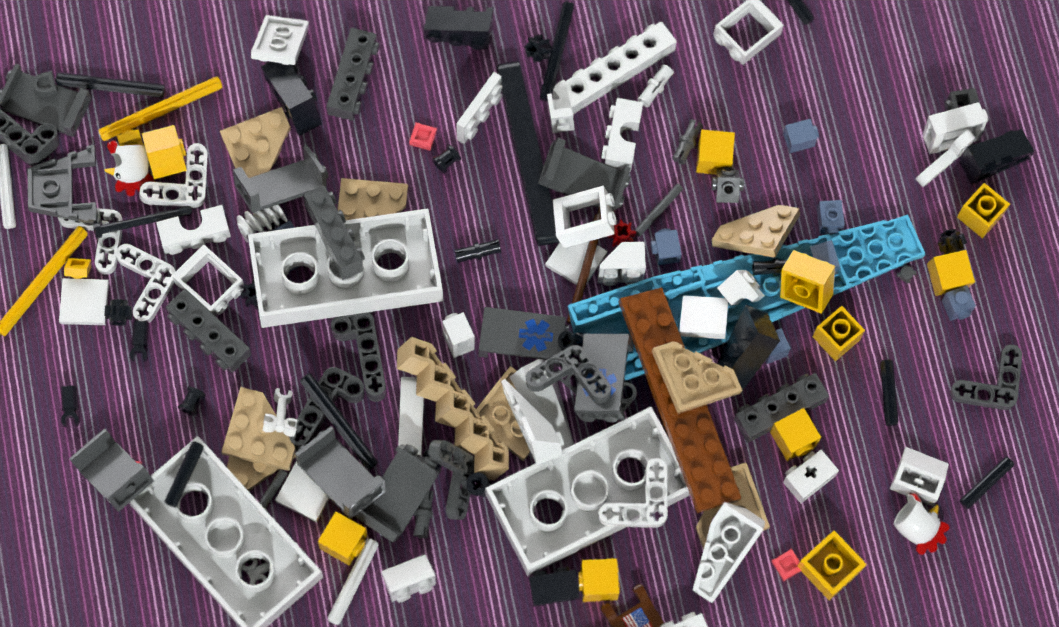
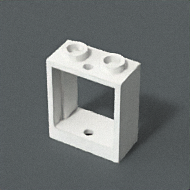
(762, 15)
(947, 126)
(586, 232)
(194, 264)

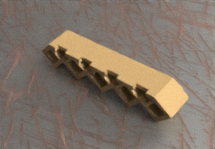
(454, 407)

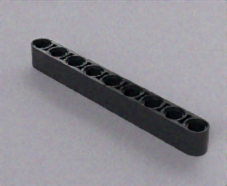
(527, 152)

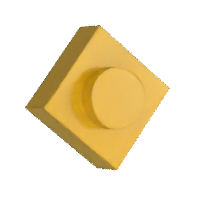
(130, 137)
(77, 268)

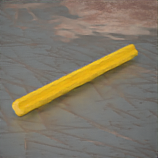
(160, 108)
(42, 280)

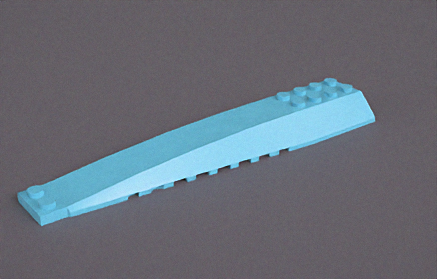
(861, 252)

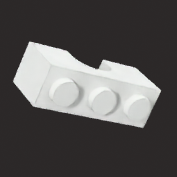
(625, 116)
(212, 229)

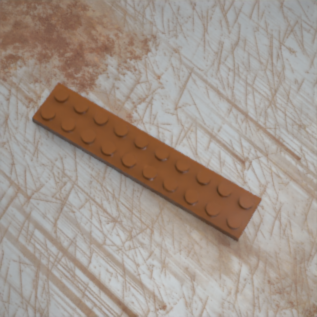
(689, 432)

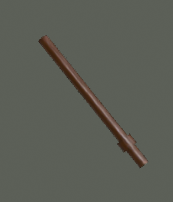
(586, 266)

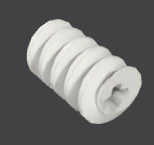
(259, 220)

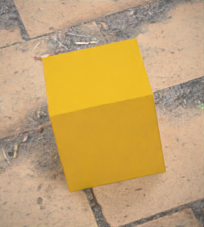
(164, 151)
(714, 151)
(983, 210)
(950, 272)
(838, 333)
(795, 434)
(343, 538)
(599, 580)

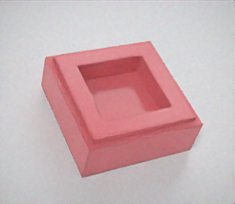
(423, 136)
(787, 565)

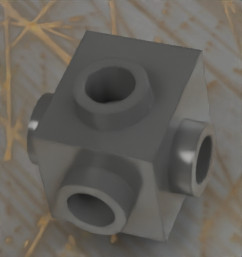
(727, 185)

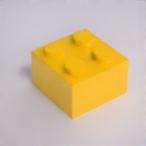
(807, 281)
(831, 565)

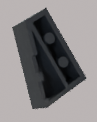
(459, 27)
(293, 95)
(996, 155)
(749, 344)

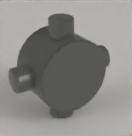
(906, 273)

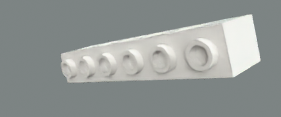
(609, 79)

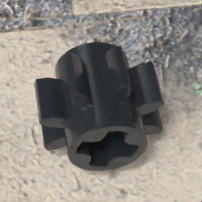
(538, 48)
(951, 241)
(247, 295)
(118, 312)

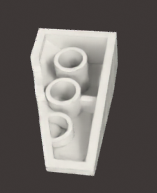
(546, 402)
(537, 431)
(727, 543)

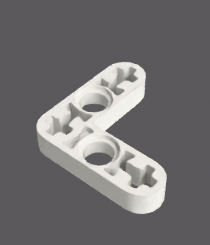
(957, 149)
(184, 190)
(100, 257)
(153, 274)
(644, 510)

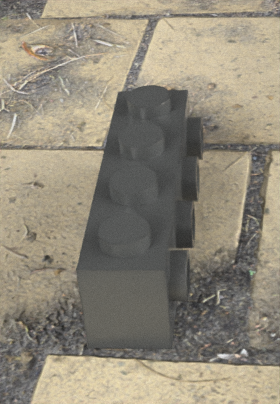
(352, 74)
(333, 232)
(208, 331)
(759, 418)

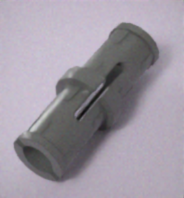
(687, 142)
(423, 516)

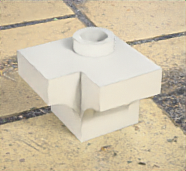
(739, 287)

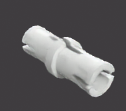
(655, 85)

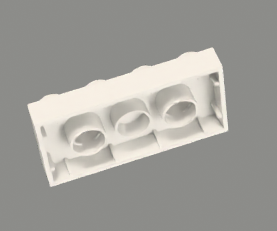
(326, 293)
(581, 484)
(227, 537)

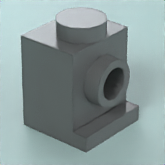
(961, 97)

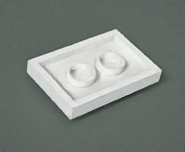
(280, 40)
(479, 108)

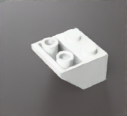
(623, 264)
(919, 475)
(409, 578)

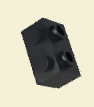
(554, 587)

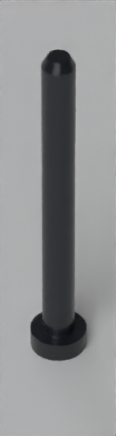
(138, 221)

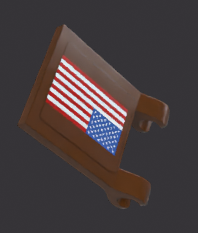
(641, 615)

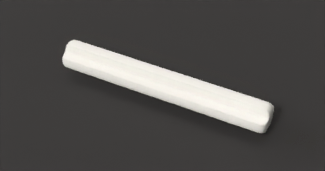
(6, 192)
(353, 581)

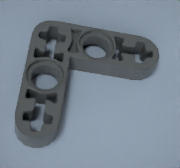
(570, 366)
(1002, 387)
(462, 468)

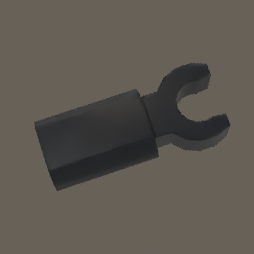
(139, 339)
(69, 404)

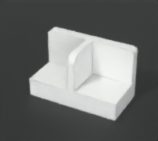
(560, 114)

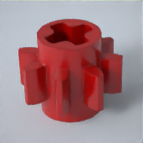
(622, 228)

